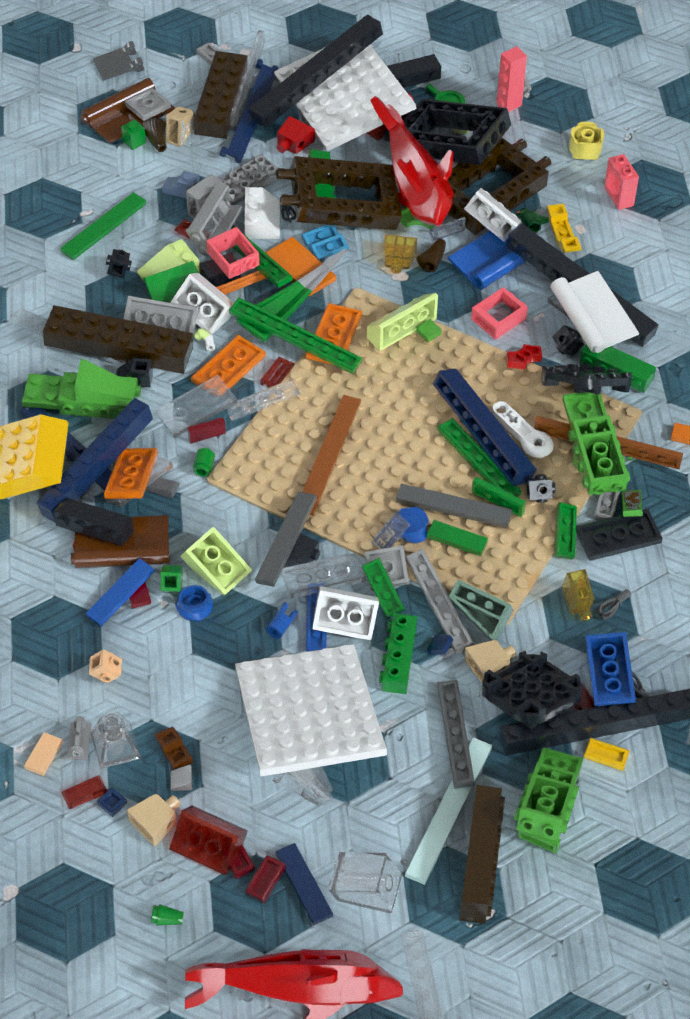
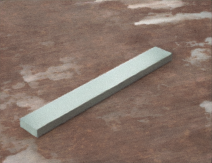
(445, 818)

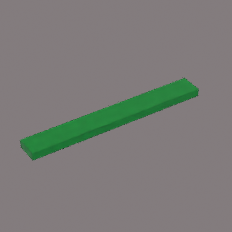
(295, 335)

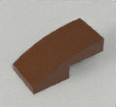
(173, 748)

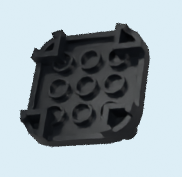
(586, 378)
(532, 689)

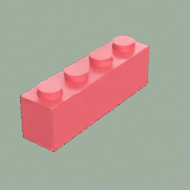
(511, 79)

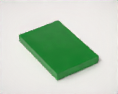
(166, 284)

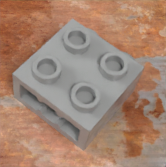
(198, 194)

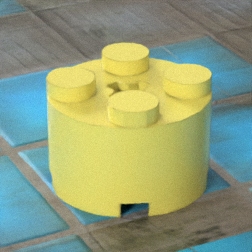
(586, 141)

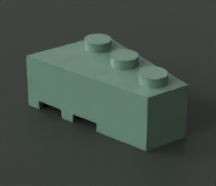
(482, 609)

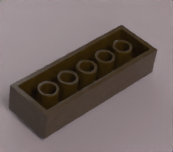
(219, 94)
(482, 855)

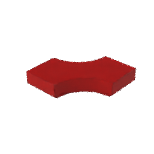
(524, 356)

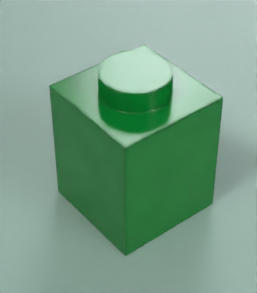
(133, 134)
(171, 578)

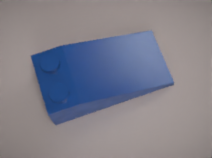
(610, 669)

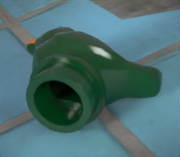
(532, 219)

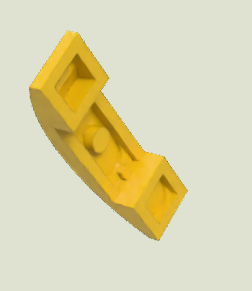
(561, 228)

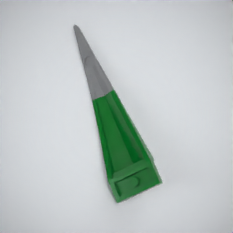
(289, 299)

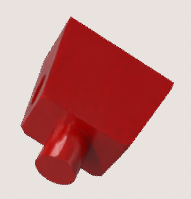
(294, 136)

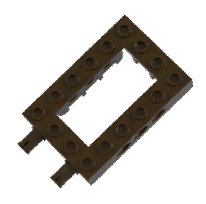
(527, 181)
(309, 208)

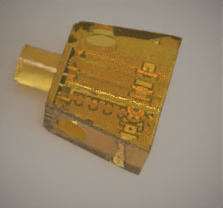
(399, 252)
(578, 593)

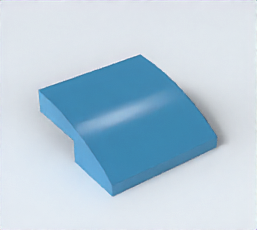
(324, 241)

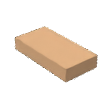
(43, 754)

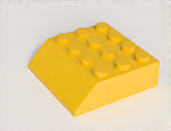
(31, 454)

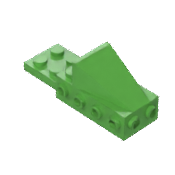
(85, 393)
(595, 444)
(549, 795)

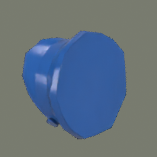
(418, 521)
(194, 603)

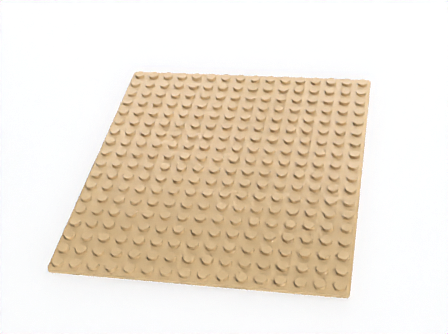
(399, 443)

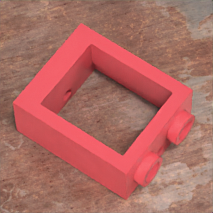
(621, 181)
(233, 237)
(490, 324)

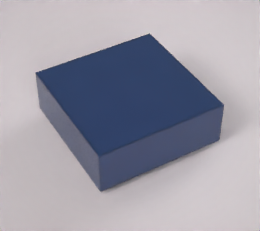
(440, 644)
(112, 802)

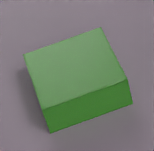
(429, 330)

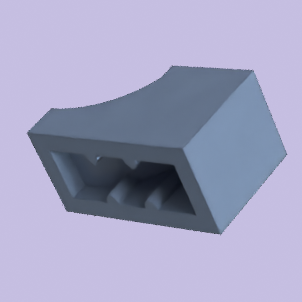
(179, 185)

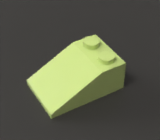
(169, 257)
(216, 561)

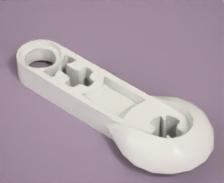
(523, 431)

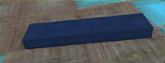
(304, 884)

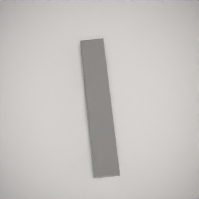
(439, 600)

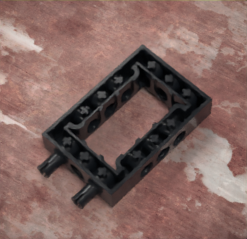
(486, 122)

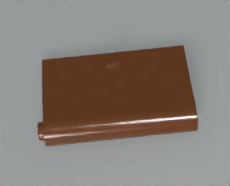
(111, 113)
(147, 542)

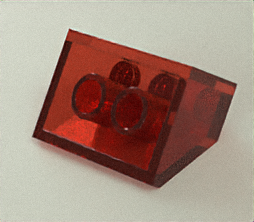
(205, 836)

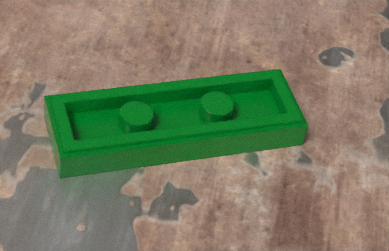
(498, 496)
(565, 530)
(457, 538)
(383, 588)

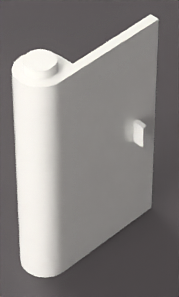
(594, 311)

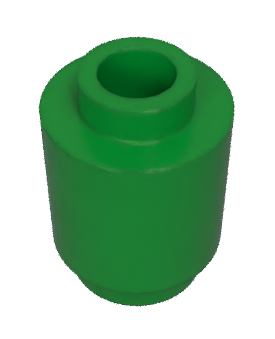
(203, 462)

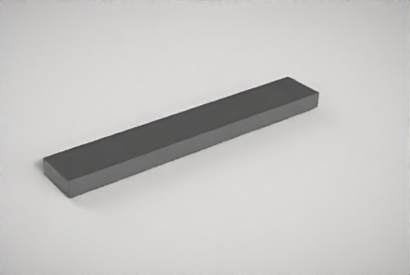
(454, 505)
(285, 539)
(456, 734)

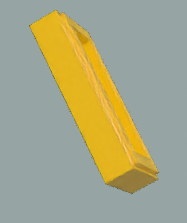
(606, 754)

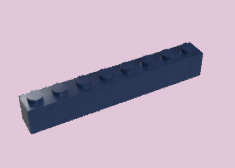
(484, 427)
(97, 457)

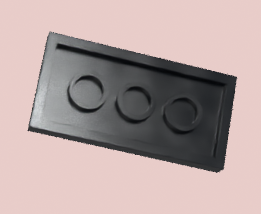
(618, 535)

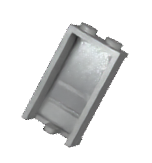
(214, 217)

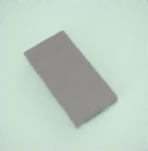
(254, 173)

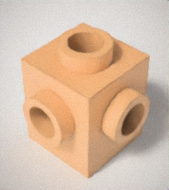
(105, 666)

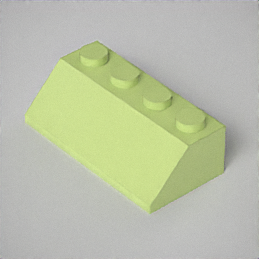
(402, 321)

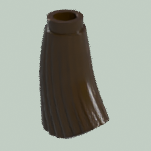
(155, 133)
(432, 257)

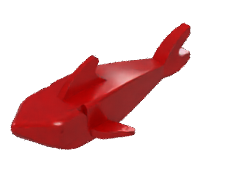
(419, 177)
(310, 977)

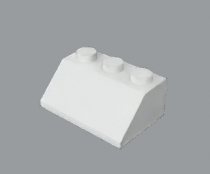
(261, 214)
(492, 214)
(210, 301)
(345, 613)

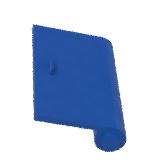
(485, 260)

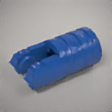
(281, 622)

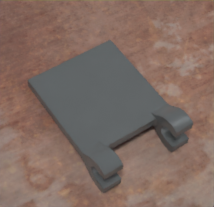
(118, 62)

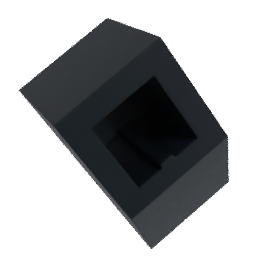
(139, 369)

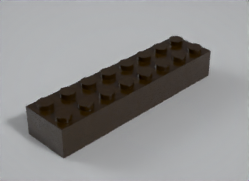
(117, 338)

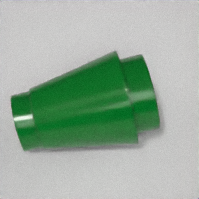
(165, 915)

